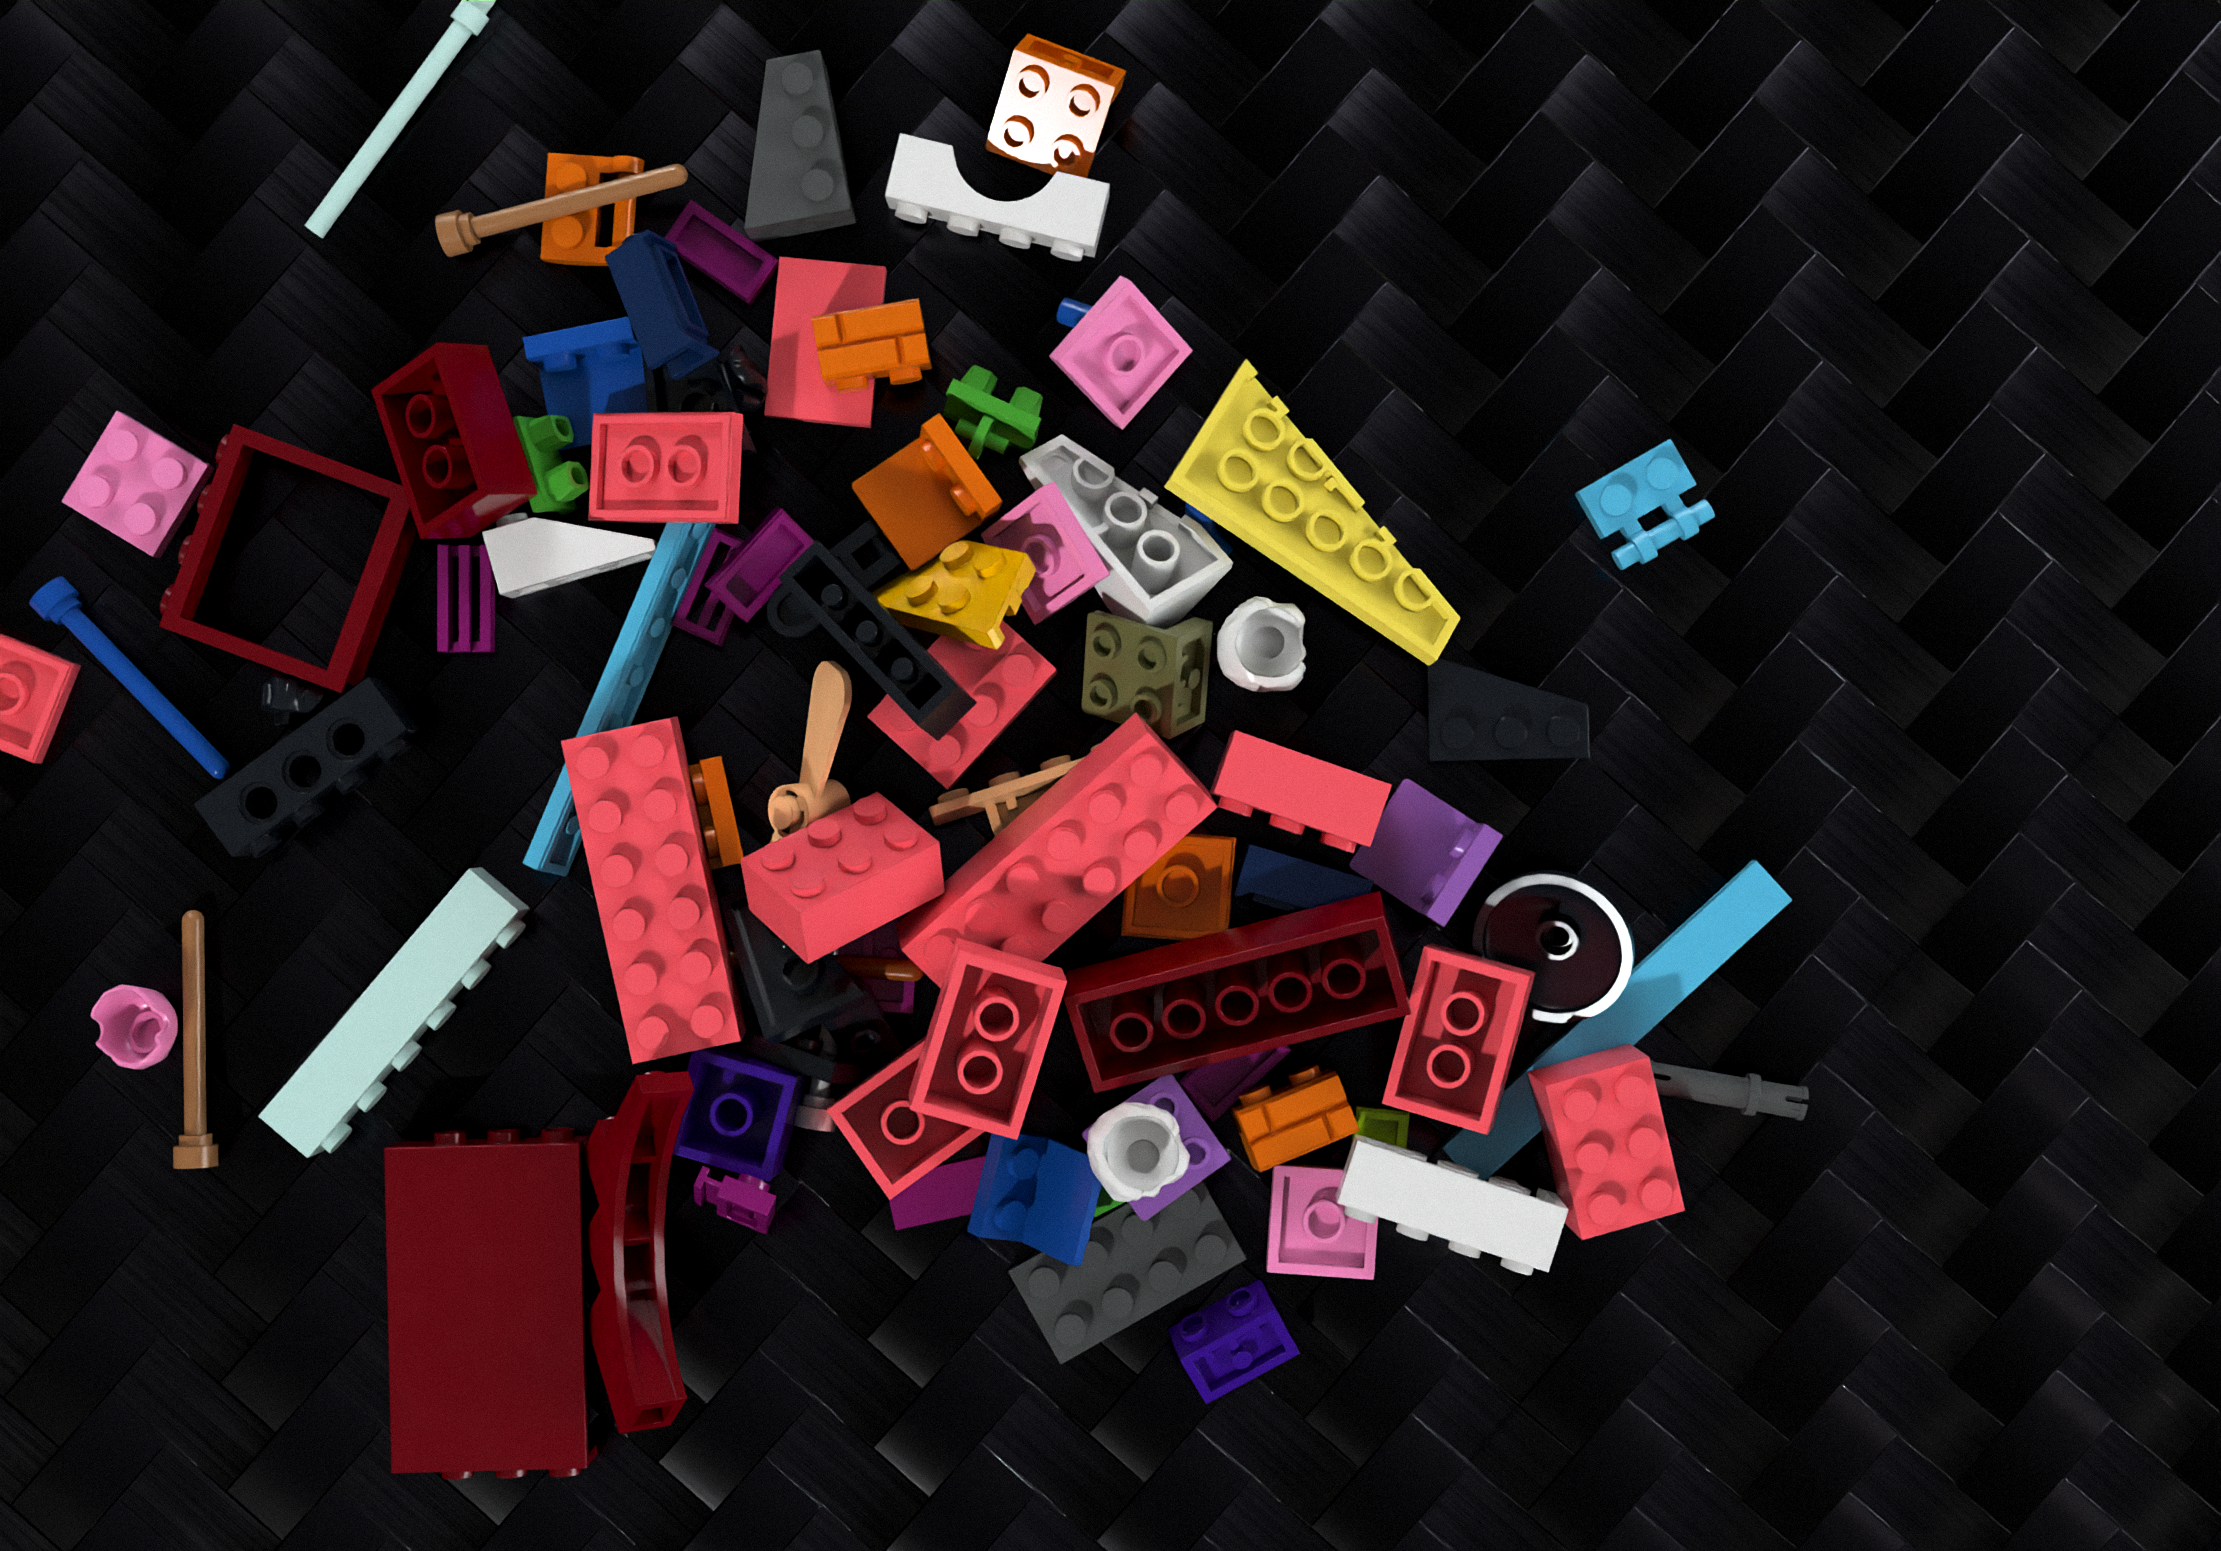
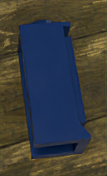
(660, 303)
(1293, 882)

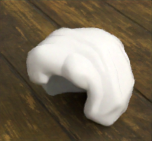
(1263, 645)
(1136, 1151)

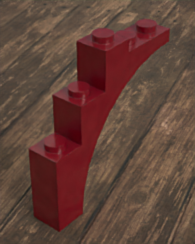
(625, 1239)

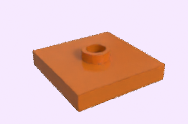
(1183, 891)

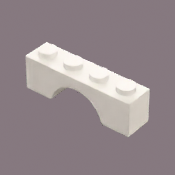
(1059, 216)

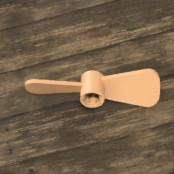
(815, 796)

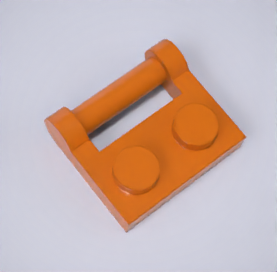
(576, 236)

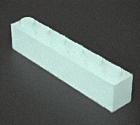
(395, 1012)

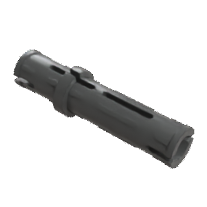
(1746, 1093)

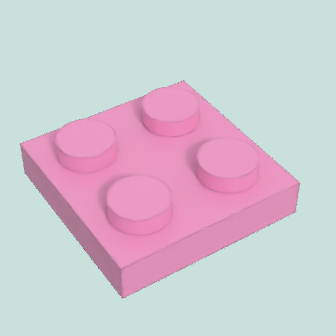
(1121, 352)
(138, 484)
(1056, 546)
(1310, 1228)

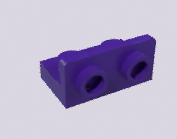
(1232, 1341)

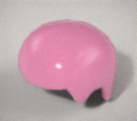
(135, 1025)

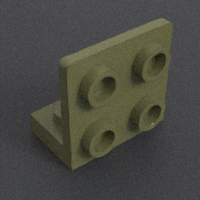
(1147, 672)

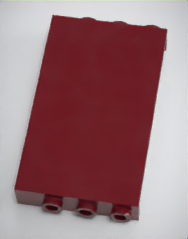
(487, 1304)

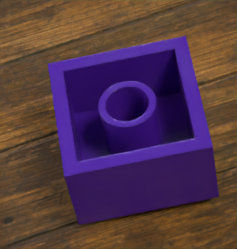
(739, 1112)

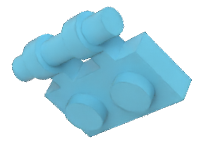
(1634, 491)

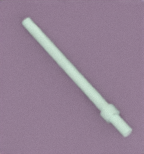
(468, 20)

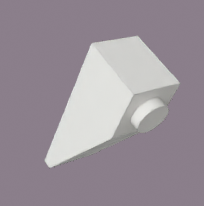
(548, 553)

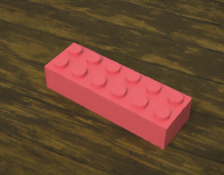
(1064, 854)
(654, 889)

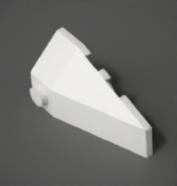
(1153, 557)

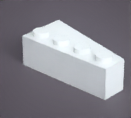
(1451, 1205)

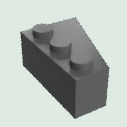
(798, 154)

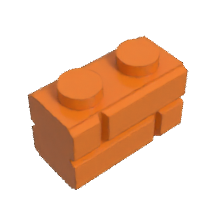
(872, 345)
(1294, 1117)

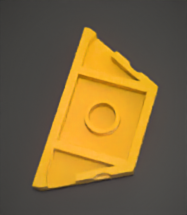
(961, 592)

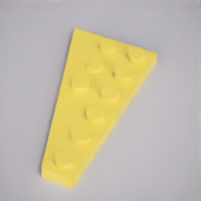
(1298, 509)

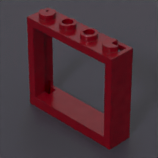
(373, 591)

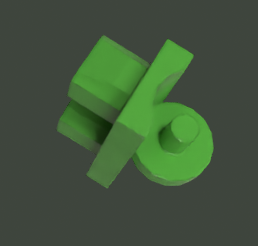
(990, 420)
(555, 481)

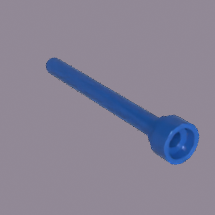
(59, 603)

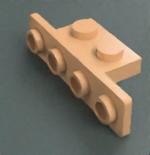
(1006, 797)

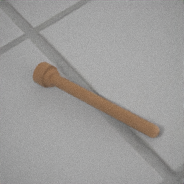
(462, 231)
(195, 1145)

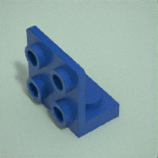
(589, 373)
(1036, 1195)

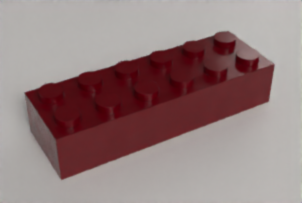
(1236, 992)

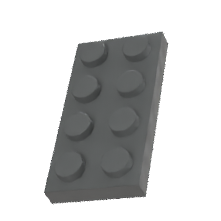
(1126, 1270)

